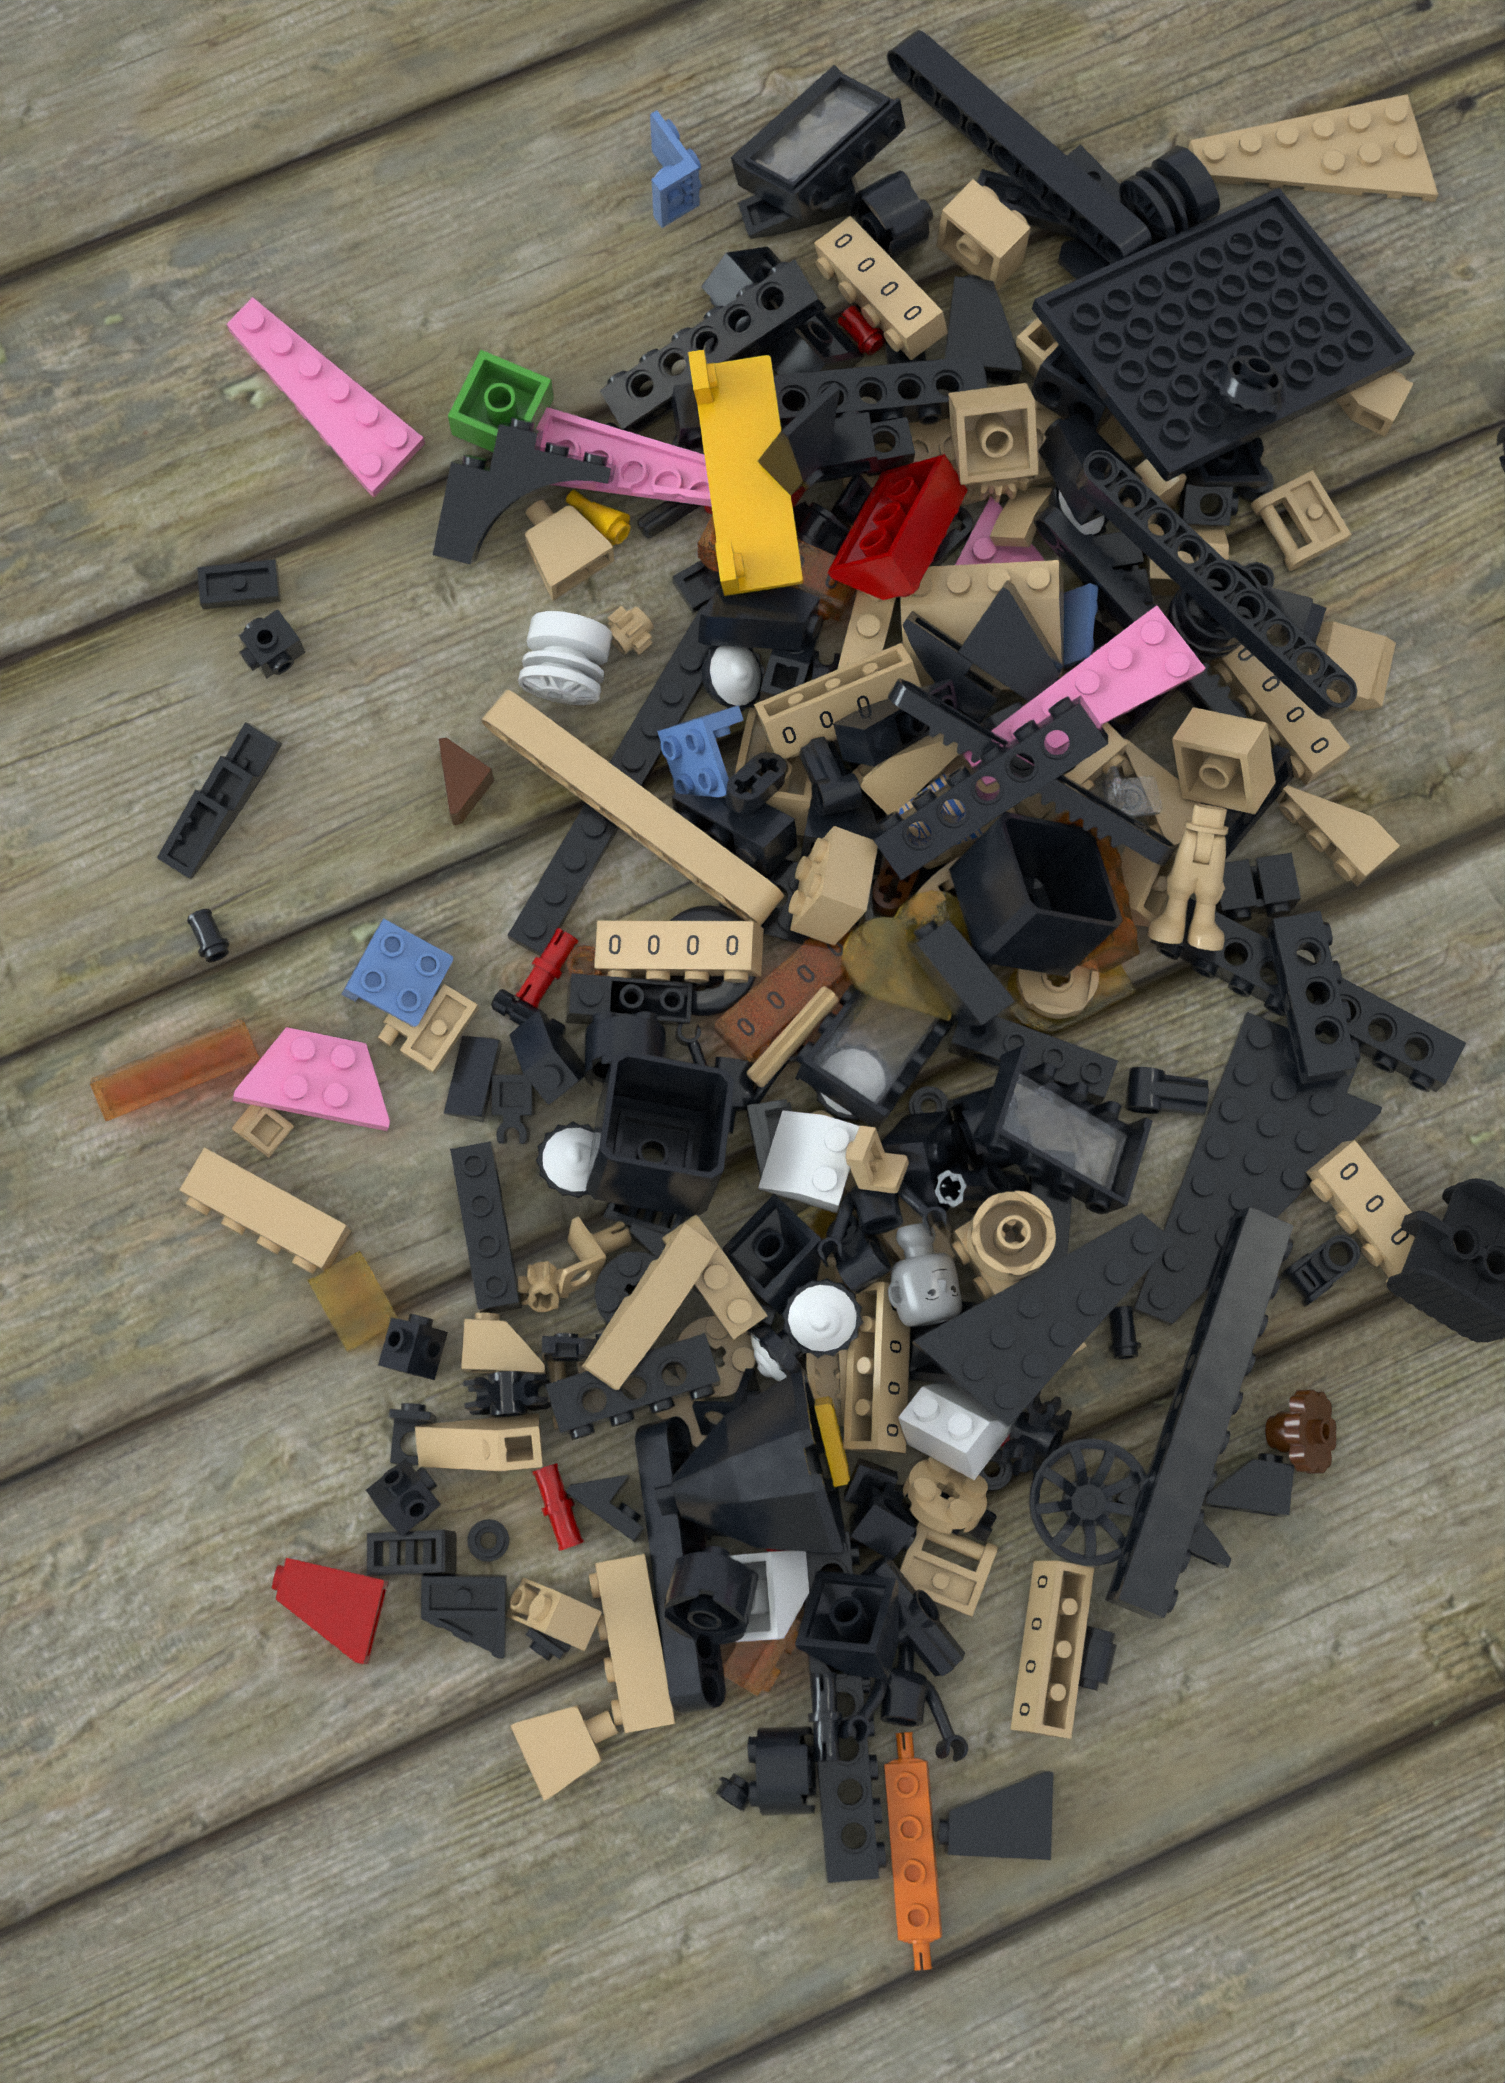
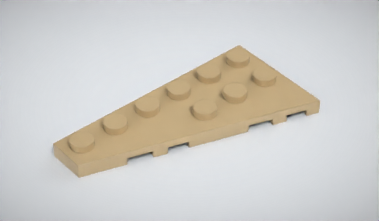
(1333, 151)

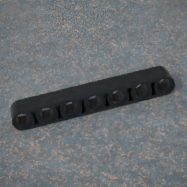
(691, 1666)

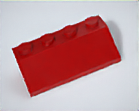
(900, 529)

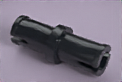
(825, 1717)

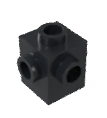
(270, 644)
(413, 1346)
(404, 1496)

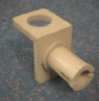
(592, 1253)

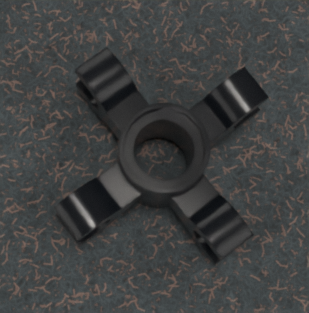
(507, 1394)
(1036, 1434)

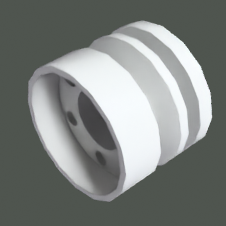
(565, 658)

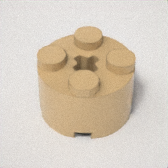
(1001, 1214)

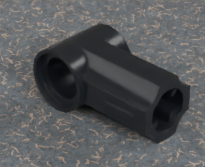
(831, 785)
(1153, 1092)

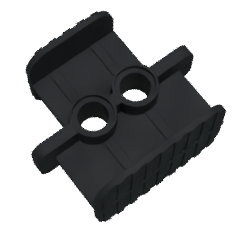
(1456, 1281)

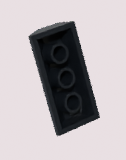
(808, 348)

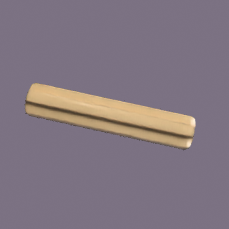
(792, 1036)

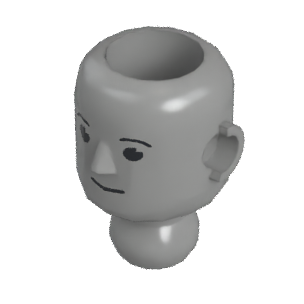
(925, 1282)

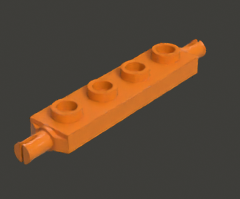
(913, 1850)

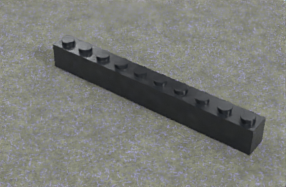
(1200, 1414)

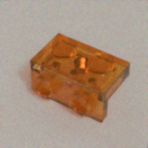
(754, 1662)

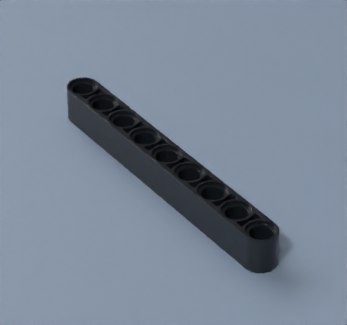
(1018, 148)
(1219, 604)

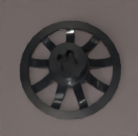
(1085, 1500)

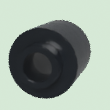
(1096, 1658)

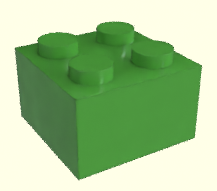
(493, 395)

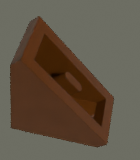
(464, 779)

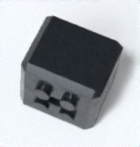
(1035, 894)
(663, 1107)

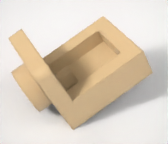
(871, 1165)

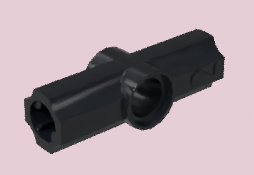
(973, 1187)
(920, 1622)

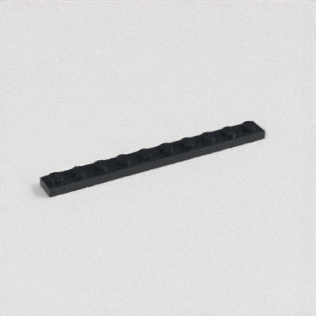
(592, 831)

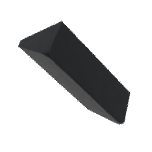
(473, 1078)

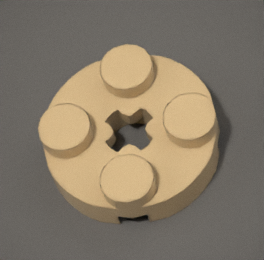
(1054, 1001)
(737, 1358)
(960, 1511)

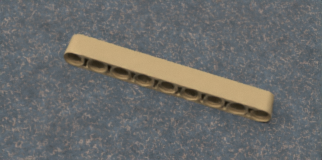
(632, 808)

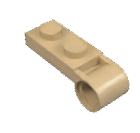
(724, 1288)

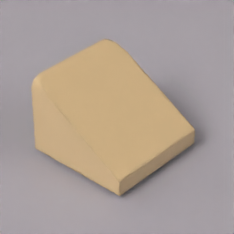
(262, 1128)

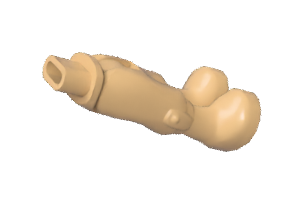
(1199, 871)

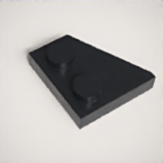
(567, 1347)
(468, 1607)

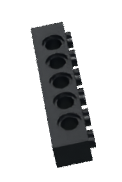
(766, 327)
(909, 853)

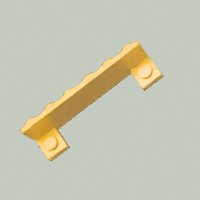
(749, 507)

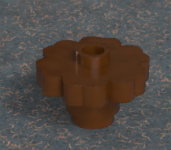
(1304, 1431)

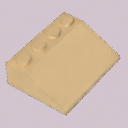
(959, 595)

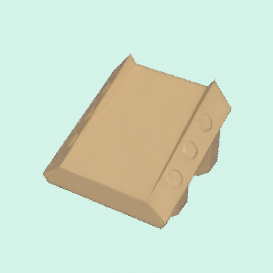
(1363, 657)

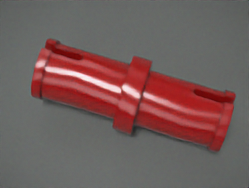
(547, 968)
(558, 1506)

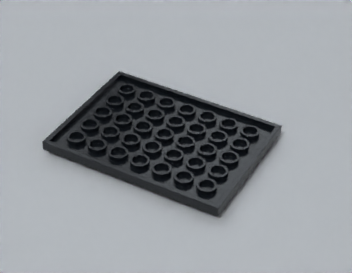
(1224, 289)

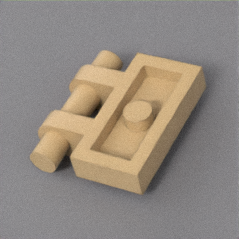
(437, 1031)

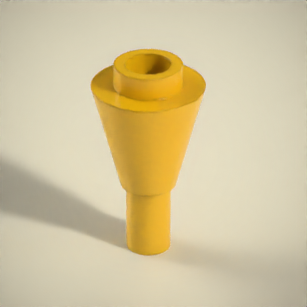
(608, 521)

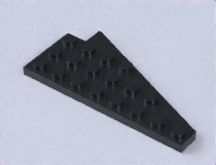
(1250, 1153)

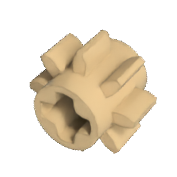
(630, 630)
(540, 1287)

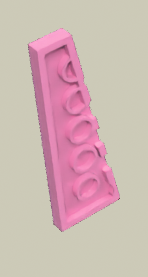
(346, 416)
(642, 464)
(1115, 679)

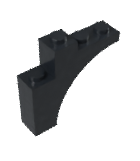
(481, 494)

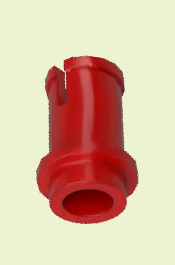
(867, 337)

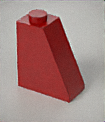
(333, 1603)

